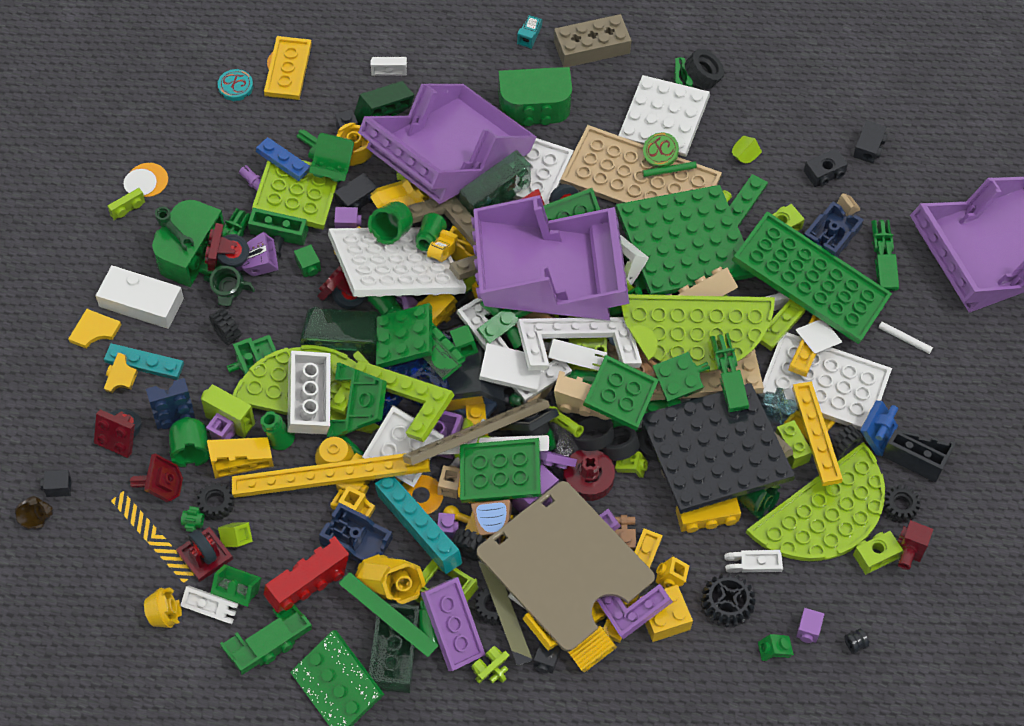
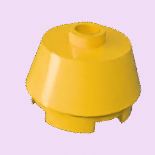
(333, 450)
(162, 608)

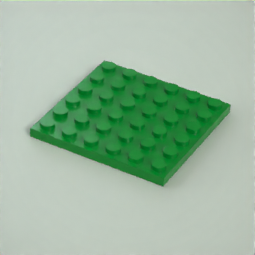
(683, 237)

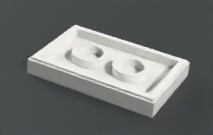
(508, 368)

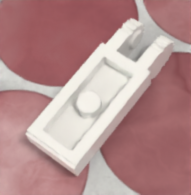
(755, 561)

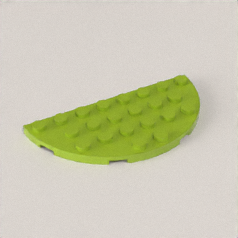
(688, 322)
(267, 381)
(828, 519)

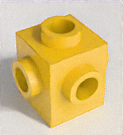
(672, 573)

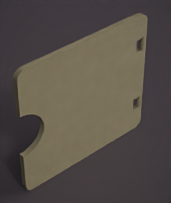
(562, 563)

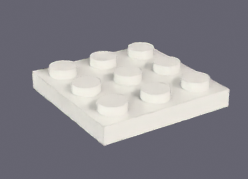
(393, 440)

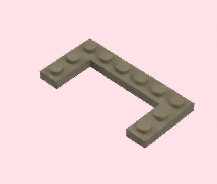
(462, 221)

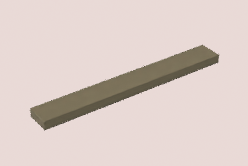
(475, 431)

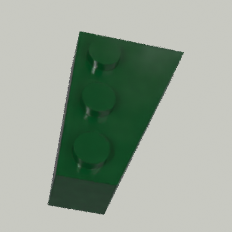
(384, 101)

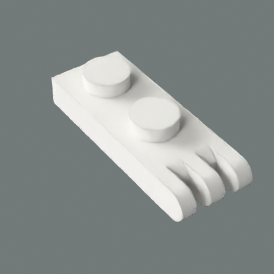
(208, 604)

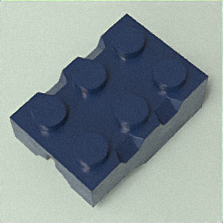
(833, 229)
(170, 404)
(356, 534)

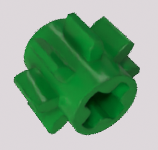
(192, 519)

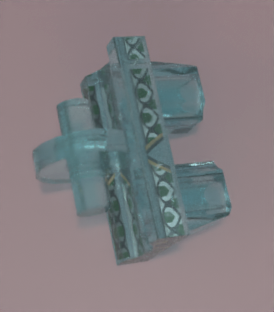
(779, 404)

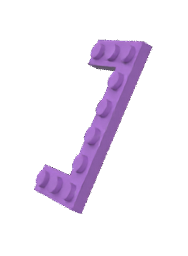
(629, 619)

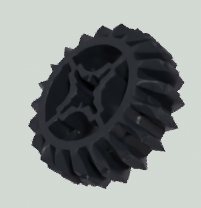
(721, 586)

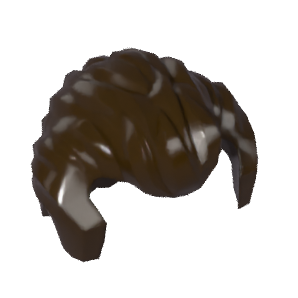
(33, 512)

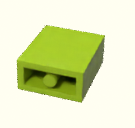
(221, 402)

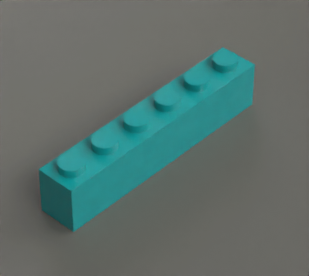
(419, 524)

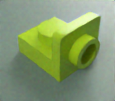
(633, 464)

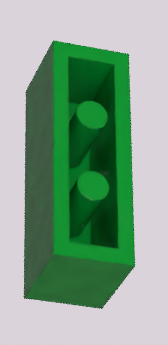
(289, 227)

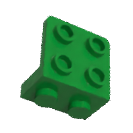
(332, 157)

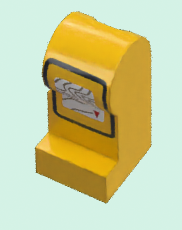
(443, 246)

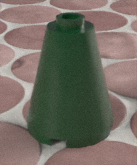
(760, 501)

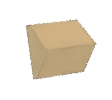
(848, 204)

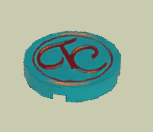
(235, 84)

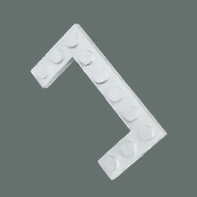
(475, 316)
(535, 330)

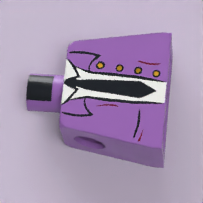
(261, 256)

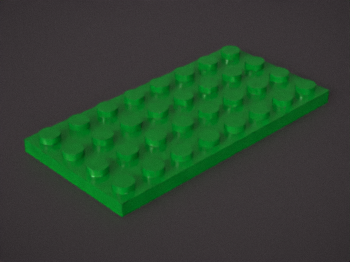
(812, 277)

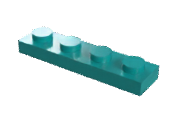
(146, 361)

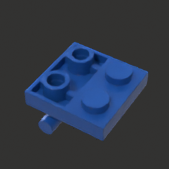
(879, 426)

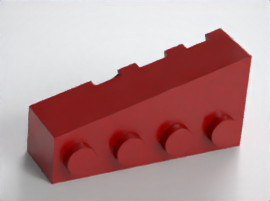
(307, 576)

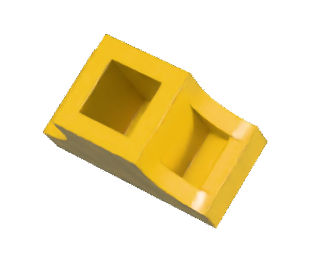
(120, 374)
(353, 499)

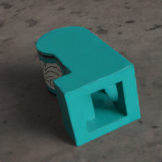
(529, 31)

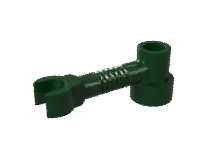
(164, 220)

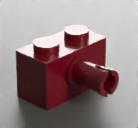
(914, 542)

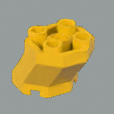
(400, 191)
(391, 578)

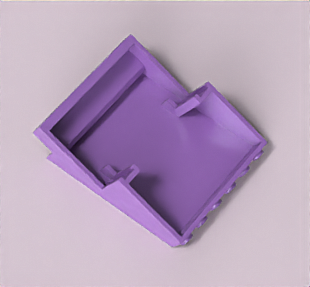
(445, 139)
(979, 241)
(549, 265)

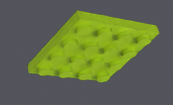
(302, 199)

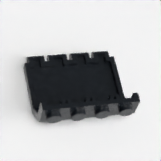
(466, 382)

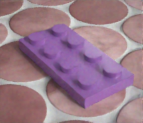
(453, 624)

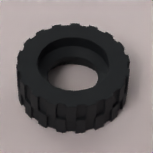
(698, 74)

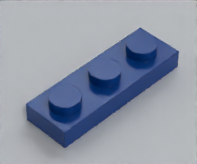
(283, 159)

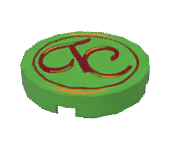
(661, 149)

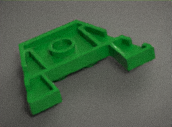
(364, 401)

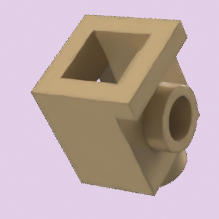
(445, 486)

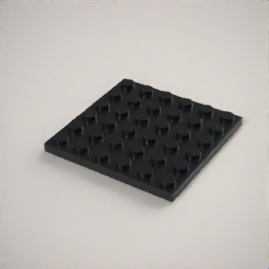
(716, 452)

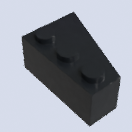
(918, 454)

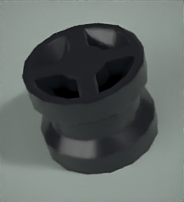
(856, 641)

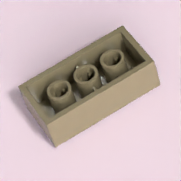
(592, 41)

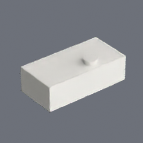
(139, 297)
(308, 392)

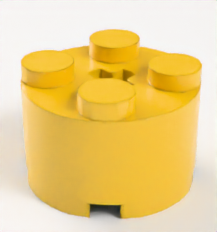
(360, 152)

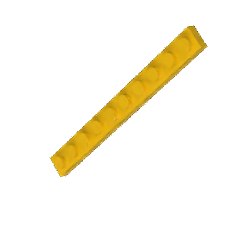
(325, 475)

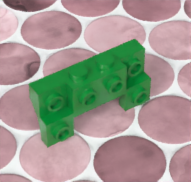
(268, 642)

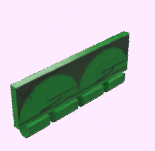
(445, 356)

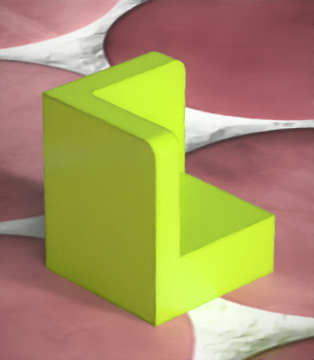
(235, 534)

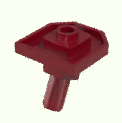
(162, 479)

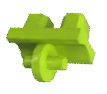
(483, 671)

